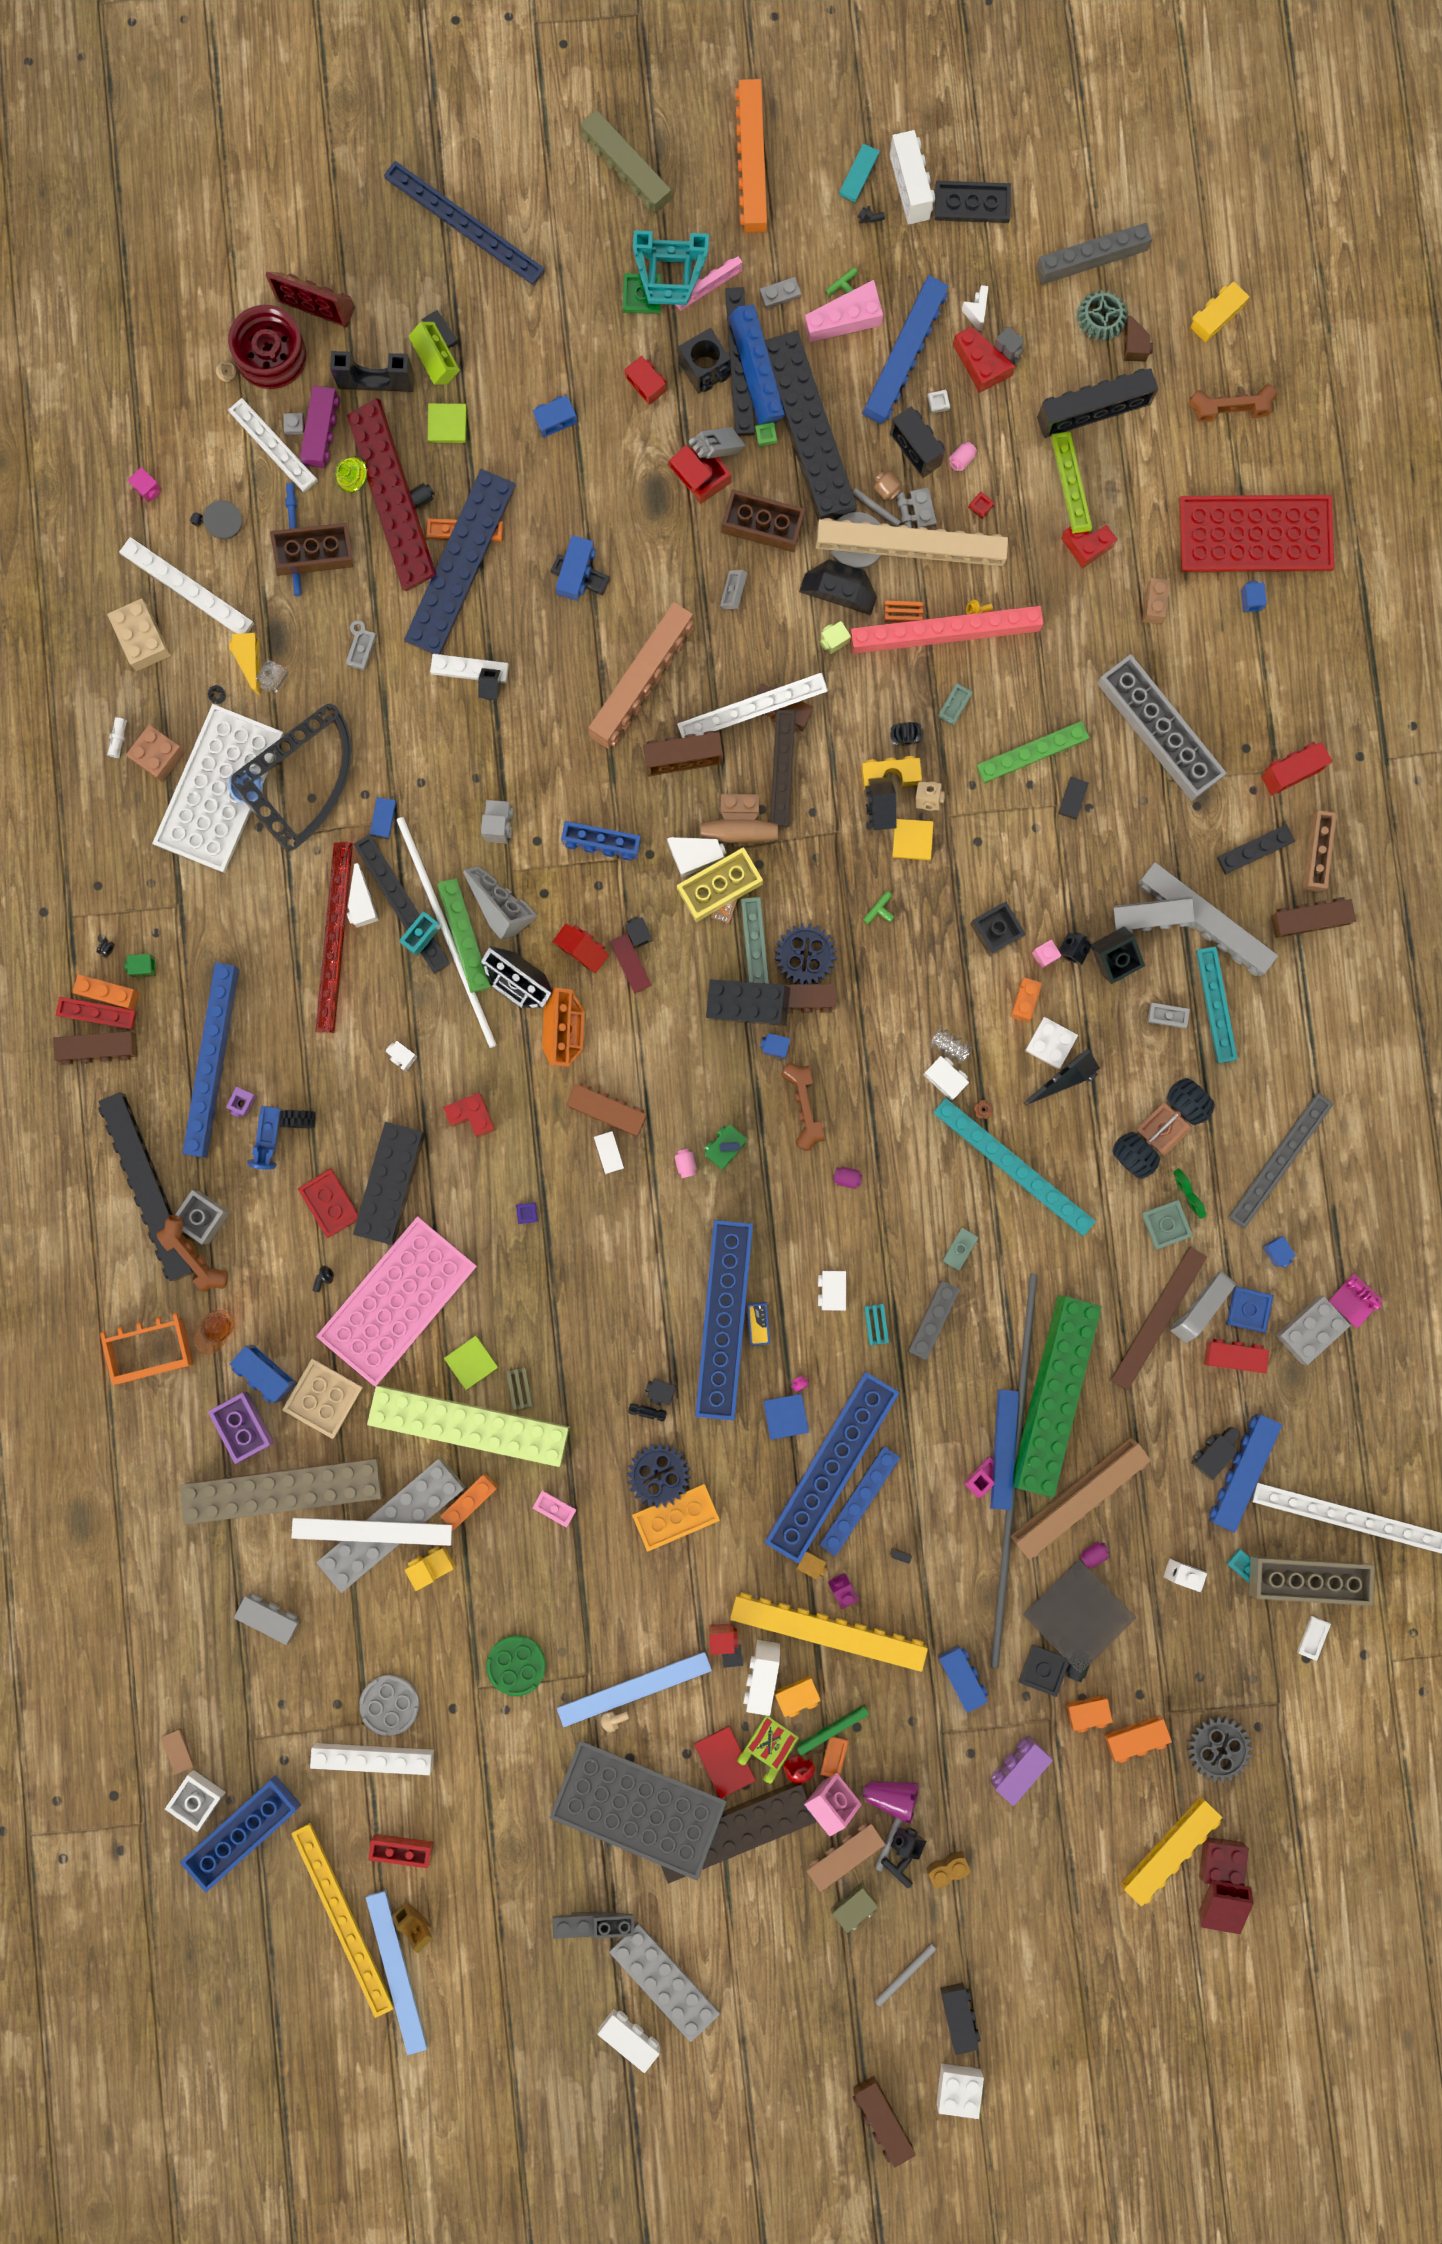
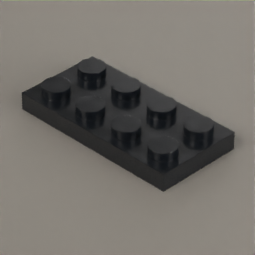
(972, 201)

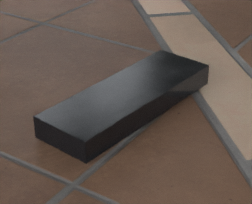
(596, 582)

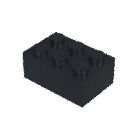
(917, 441)

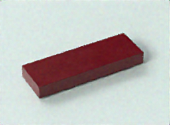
(630, 963)

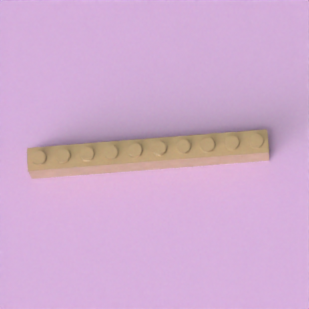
(911, 542)

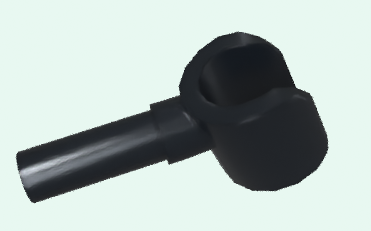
(196, 519)

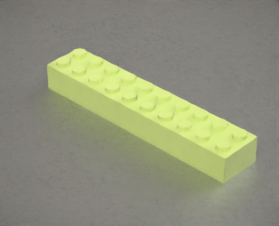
(468, 1425)

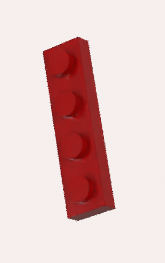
(96, 1013)

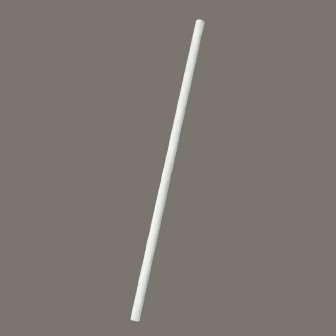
(445, 929)

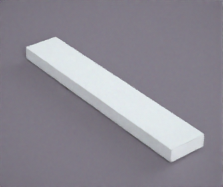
(272, 445)

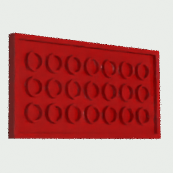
(1256, 533)

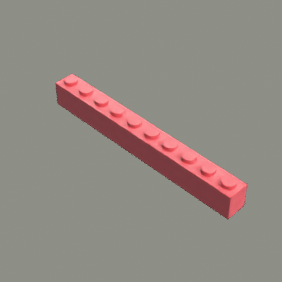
(946, 629)

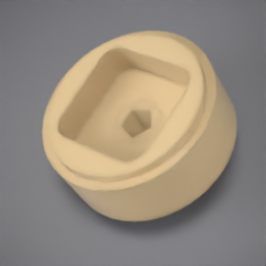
(226, 371)

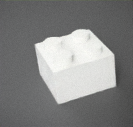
(195, 1800)
(960, 2091)

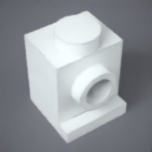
(401, 1055)

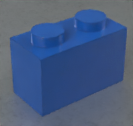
(554, 416)

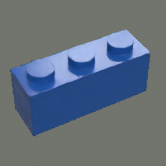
(575, 568)
(963, 1678)

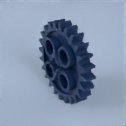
(822, 957)
(651, 1459)

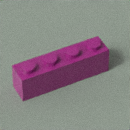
(319, 427)

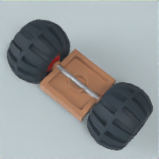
(1164, 1128)

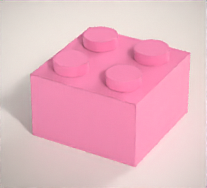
(833, 1804)

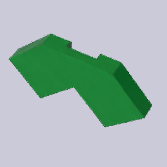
(1193, 1201)

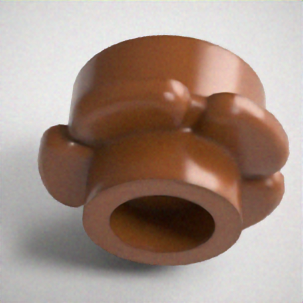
(983, 1114)

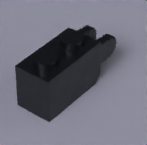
(1216, 1453)

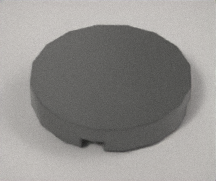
(222, 520)

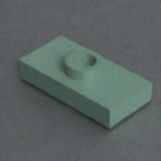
(955, 704)
(960, 1249)

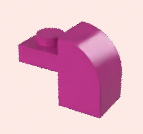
(981, 1479)

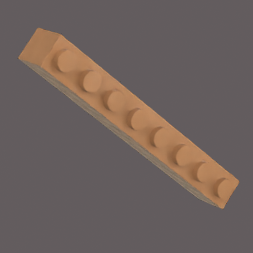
(1080, 1498)

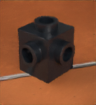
(1075, 948)
(908, 1843)

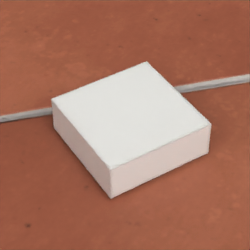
(938, 401)

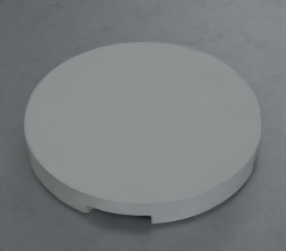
(854, 559)
(389, 1705)

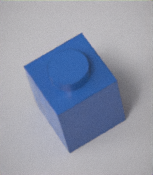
(1253, 596)
(775, 1045)
(1279, 1252)

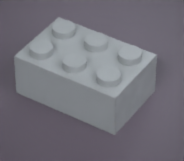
(1312, 1330)

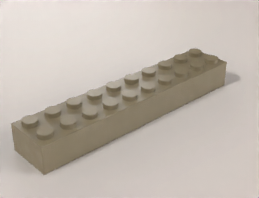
(282, 1491)

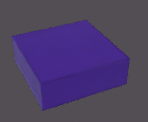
(527, 1213)

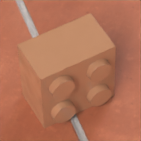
(155, 753)

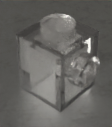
(271, 676)

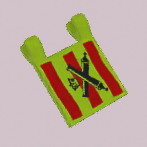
(770, 1745)

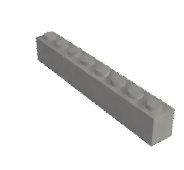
(1211, 922)

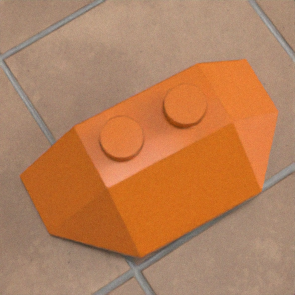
(563, 1027)

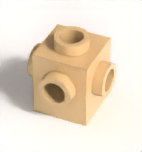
(929, 796)

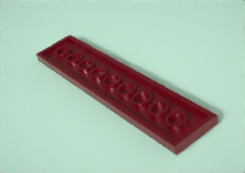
(391, 495)

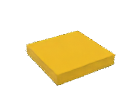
(913, 839)

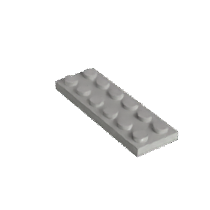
(665, 1982)

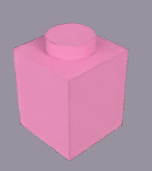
(1046, 954)

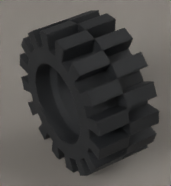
(297, 1119)

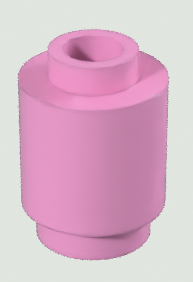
(962, 456)
(685, 1163)

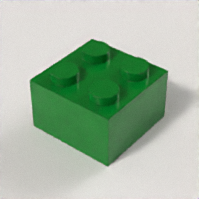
(725, 1135)

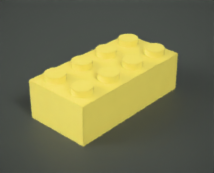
(719, 884)

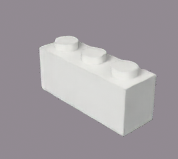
(629, 2040)

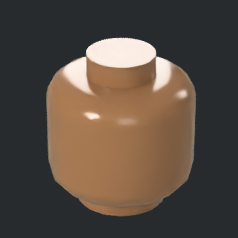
(887, 485)

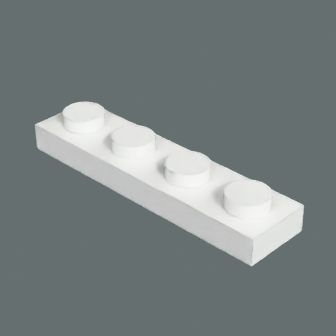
(465, 667)

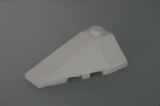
(502, 910)

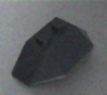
(840, 585)
(516, 978)

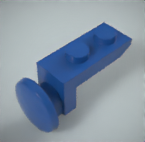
(266, 1138)

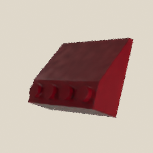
(311, 298)

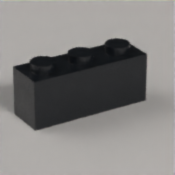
(960, 2018)

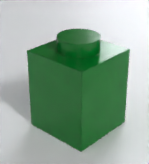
(140, 965)

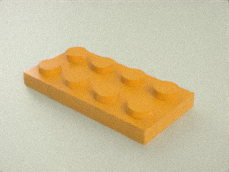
(677, 1520)

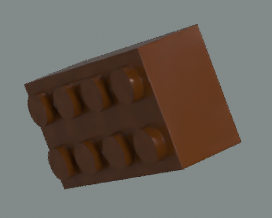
(763, 520)
(311, 549)
(683, 753)

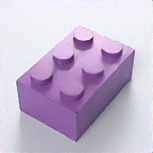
(241, 1427)
(1020, 1770)

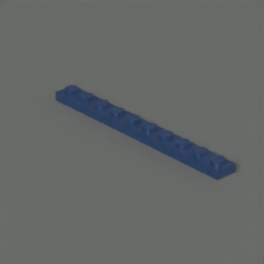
(464, 223)

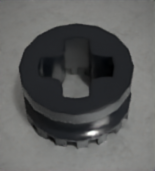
(211, 693)
(105, 947)

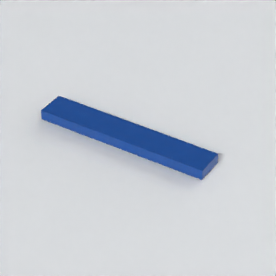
(1004, 1449)

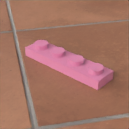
(714, 279)

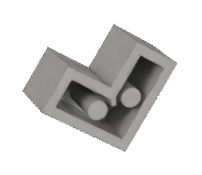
(496, 822)

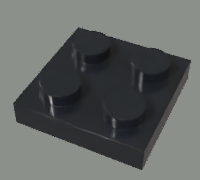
(1044, 1670)

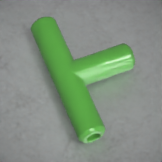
(842, 282)
(878, 908)

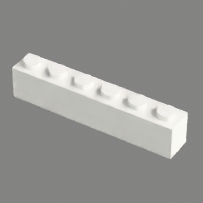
(372, 1759)

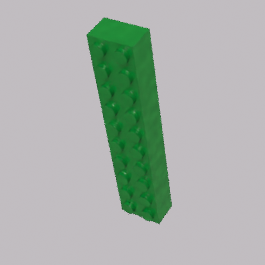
(1055, 1396)

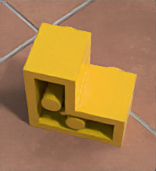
(427, 1569)

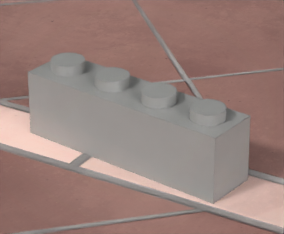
(1155, 913)

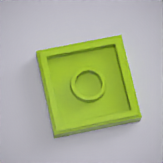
(447, 423)
(471, 1362)

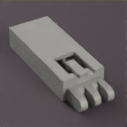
(728, 442)

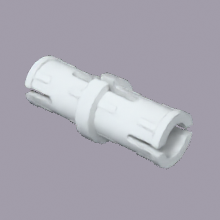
(117, 737)

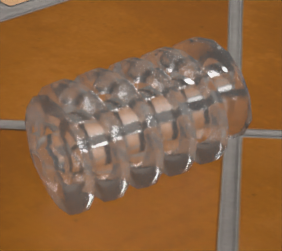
(950, 1045)

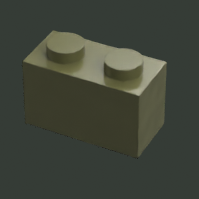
(854, 1908)

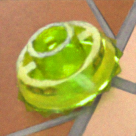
(351, 474)

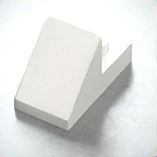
(976, 311)

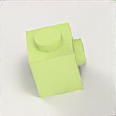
(834, 637)

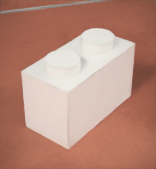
(946, 1078)
(833, 1290)

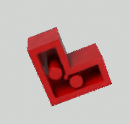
(1089, 547)
(581, 947)
(473, 1110)

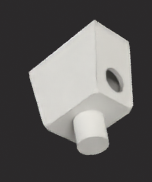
(1185, 1575)

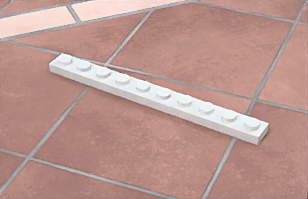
(1347, 1517)

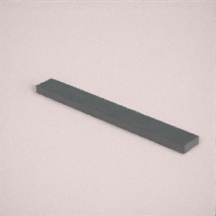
(1280, 1160)

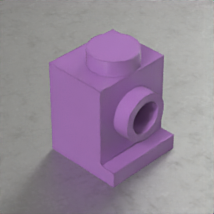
(238, 1096)

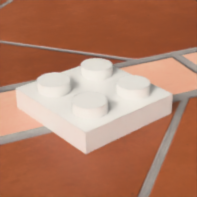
(1051, 1043)

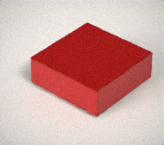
(981, 505)

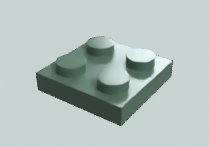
(1166, 1224)

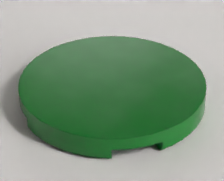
(516, 1665)

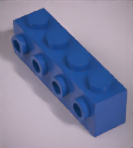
(601, 840)

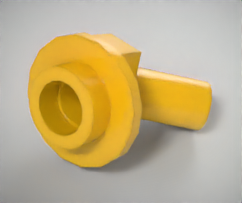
(974, 607)

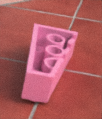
(846, 314)

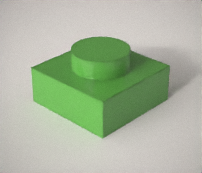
(766, 434)

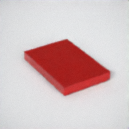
(329, 1203)
(719, 1757)

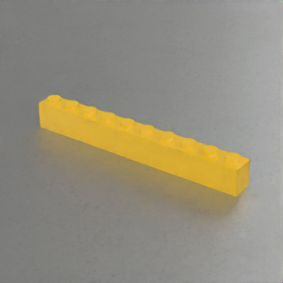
(829, 1632)

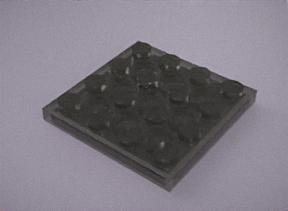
(1079, 1616)

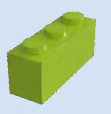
(434, 353)

